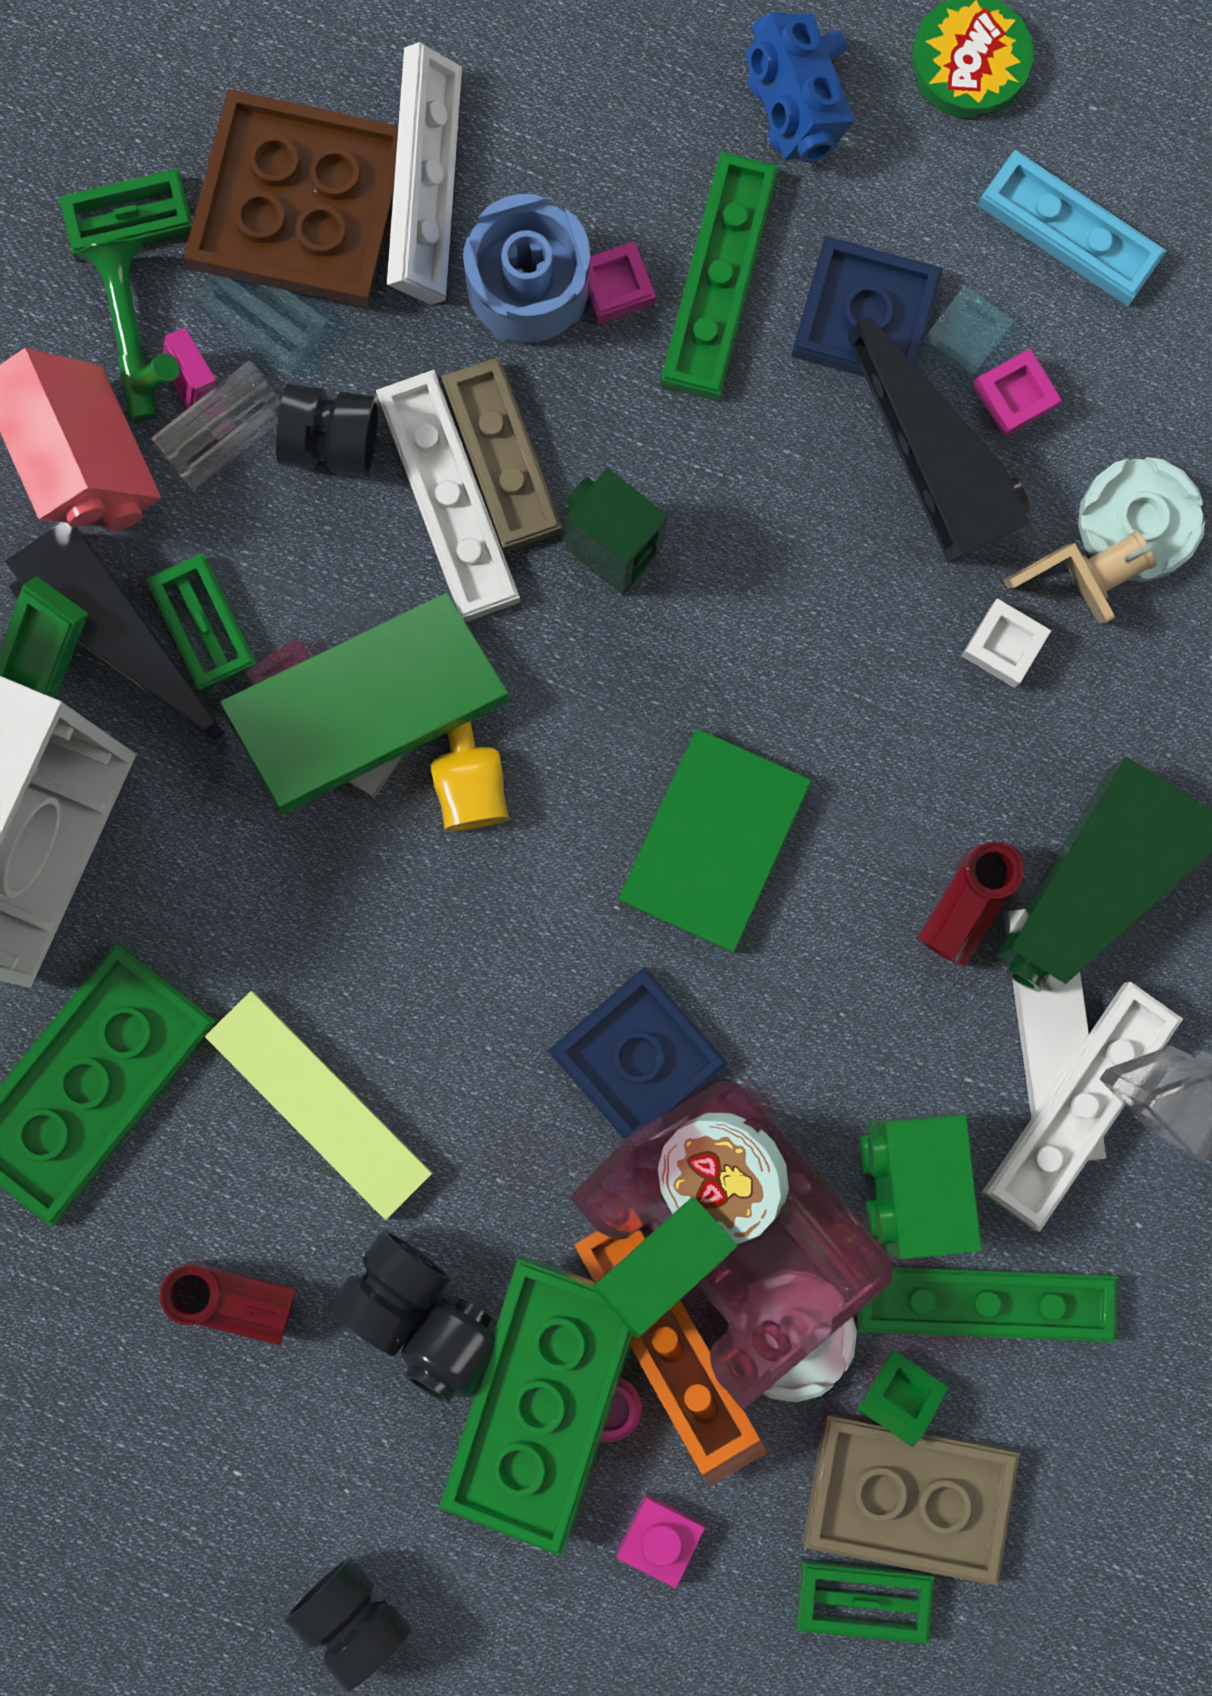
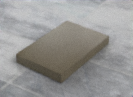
(908, 1506)

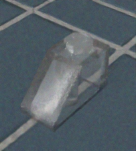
(1168, 1096)

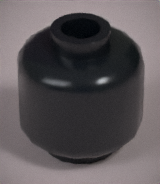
(449, 1350)

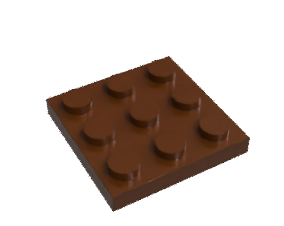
(295, 199)

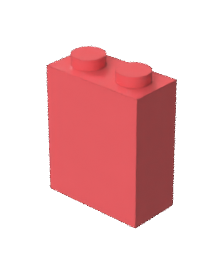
(72, 442)

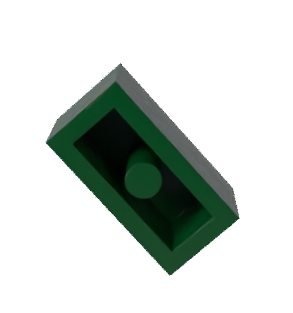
(613, 529)

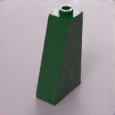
(1113, 867)

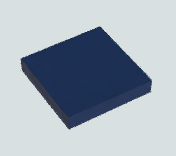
(858, 284)
(637, 1055)

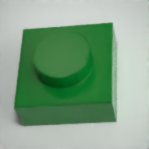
(903, 1398)

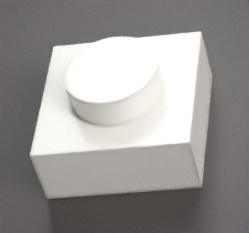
(1006, 643)

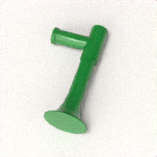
(138, 379)

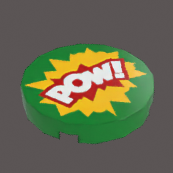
(971, 57)

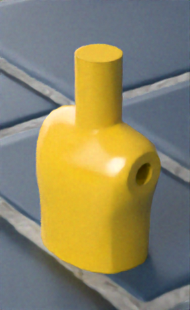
(469, 783)

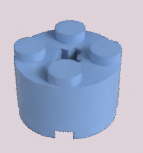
(532, 234)

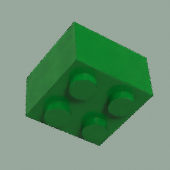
(921, 1185)

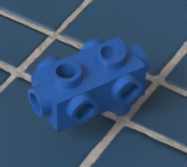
(798, 84)

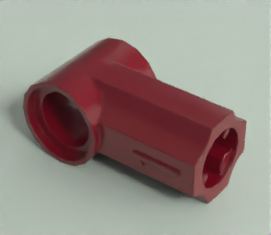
(968, 906)
(235, 1305)

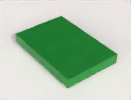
(714, 840)

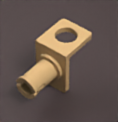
(1095, 574)

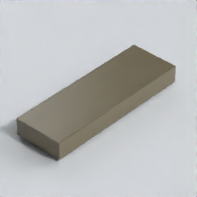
(501, 455)

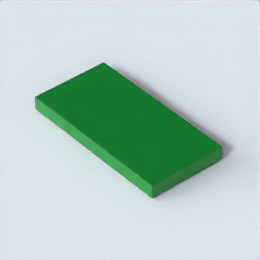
(363, 703)
(92, 1080)
(539, 1408)

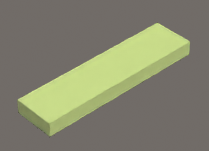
(319, 1105)

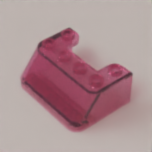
(775, 1289)

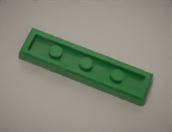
(719, 276)
(994, 1304)

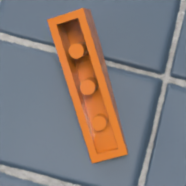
(682, 1376)

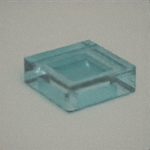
(969, 330)

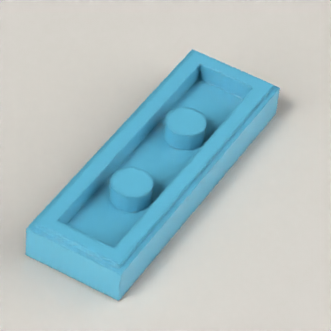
(1071, 227)

